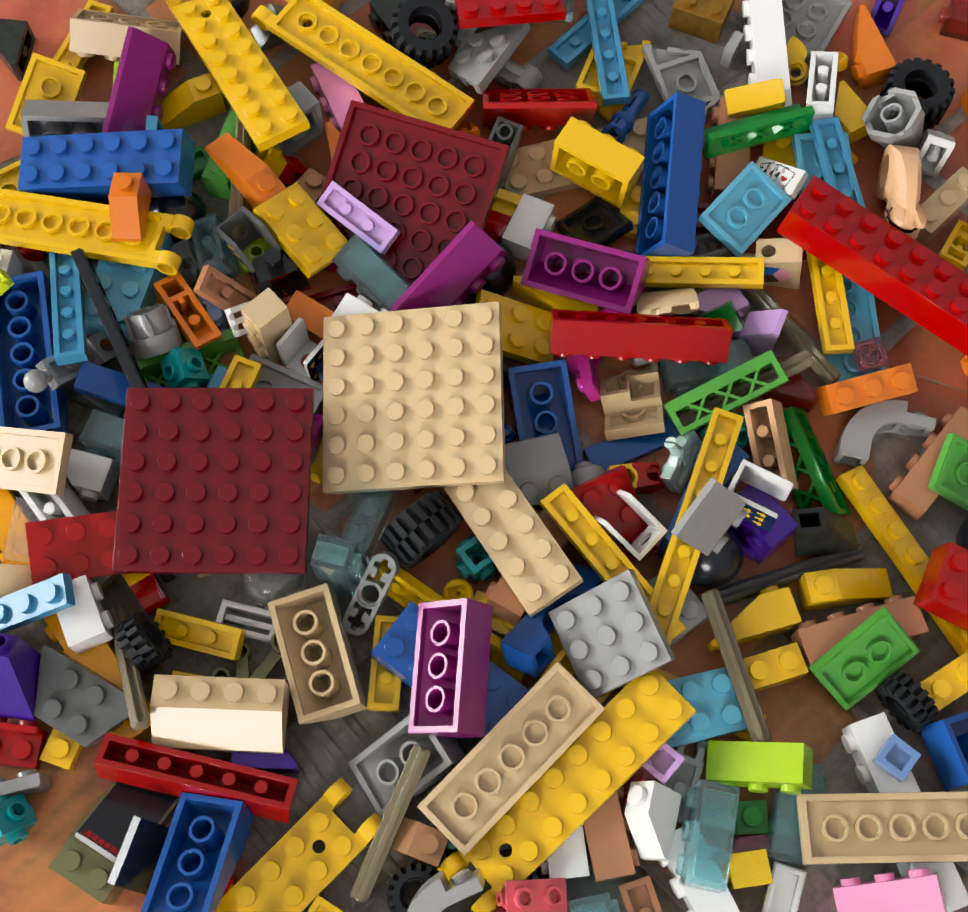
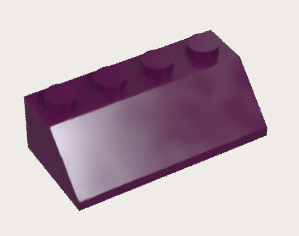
(139, 82)
(585, 271)
(455, 272)
(451, 668)

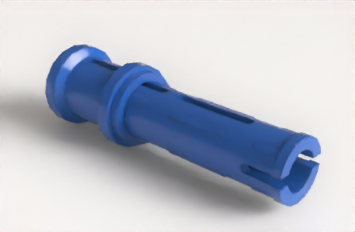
(622, 121)

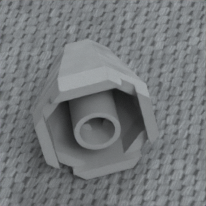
(895, 118)

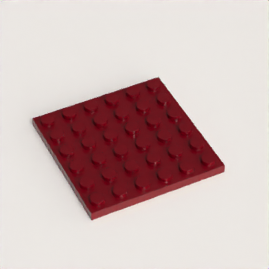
(416, 179)
(214, 481)

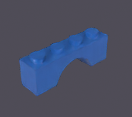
(529, 642)

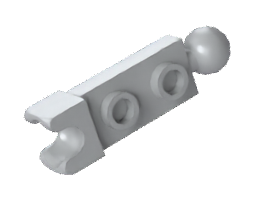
(58, 376)

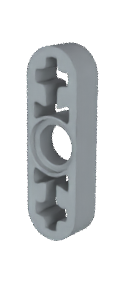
(372, 570)

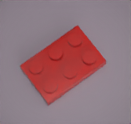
(601, 499)
(71, 546)

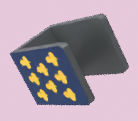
(254, 229)

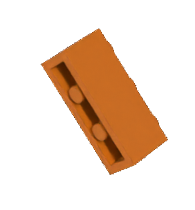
(866, 389)

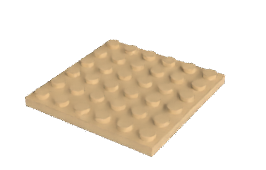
(413, 399)

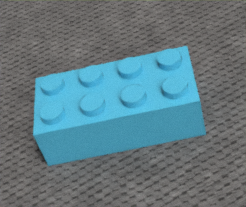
(126, 288)

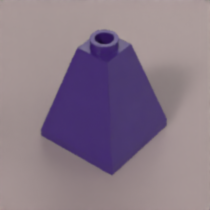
(18, 678)

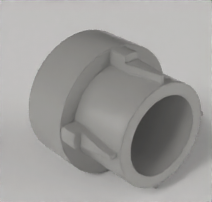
(152, 331)

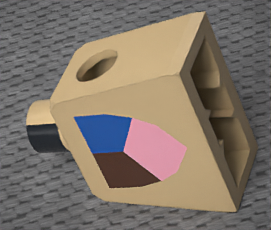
(781, 262)

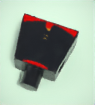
(278, 273)

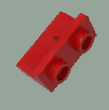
(21, 744)

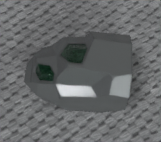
(189, 265)

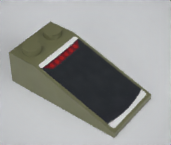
(96, 842)

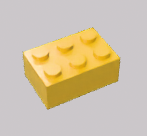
(596, 162)

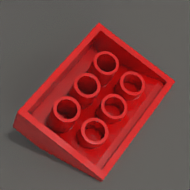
(538, 106)

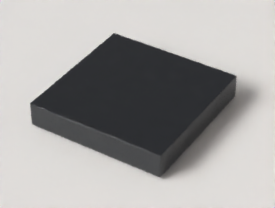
(595, 223)
(138, 855)

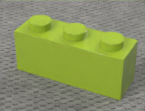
(761, 765)

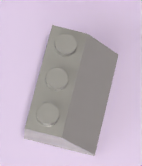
(62, 117)
(538, 466)

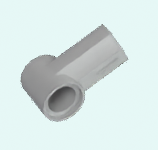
(519, 76)

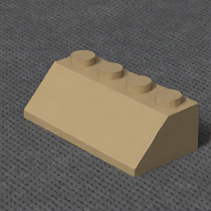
(105, 33)
(317, 655)
(219, 713)

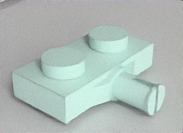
(681, 460)

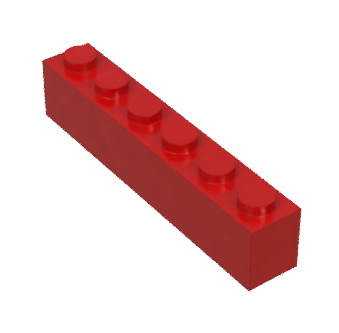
(639, 336)
(179, 771)

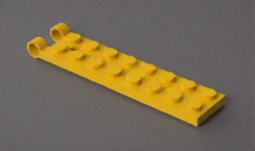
(366, 62)
(241, 71)
(71, 224)
(576, 784)
(291, 870)

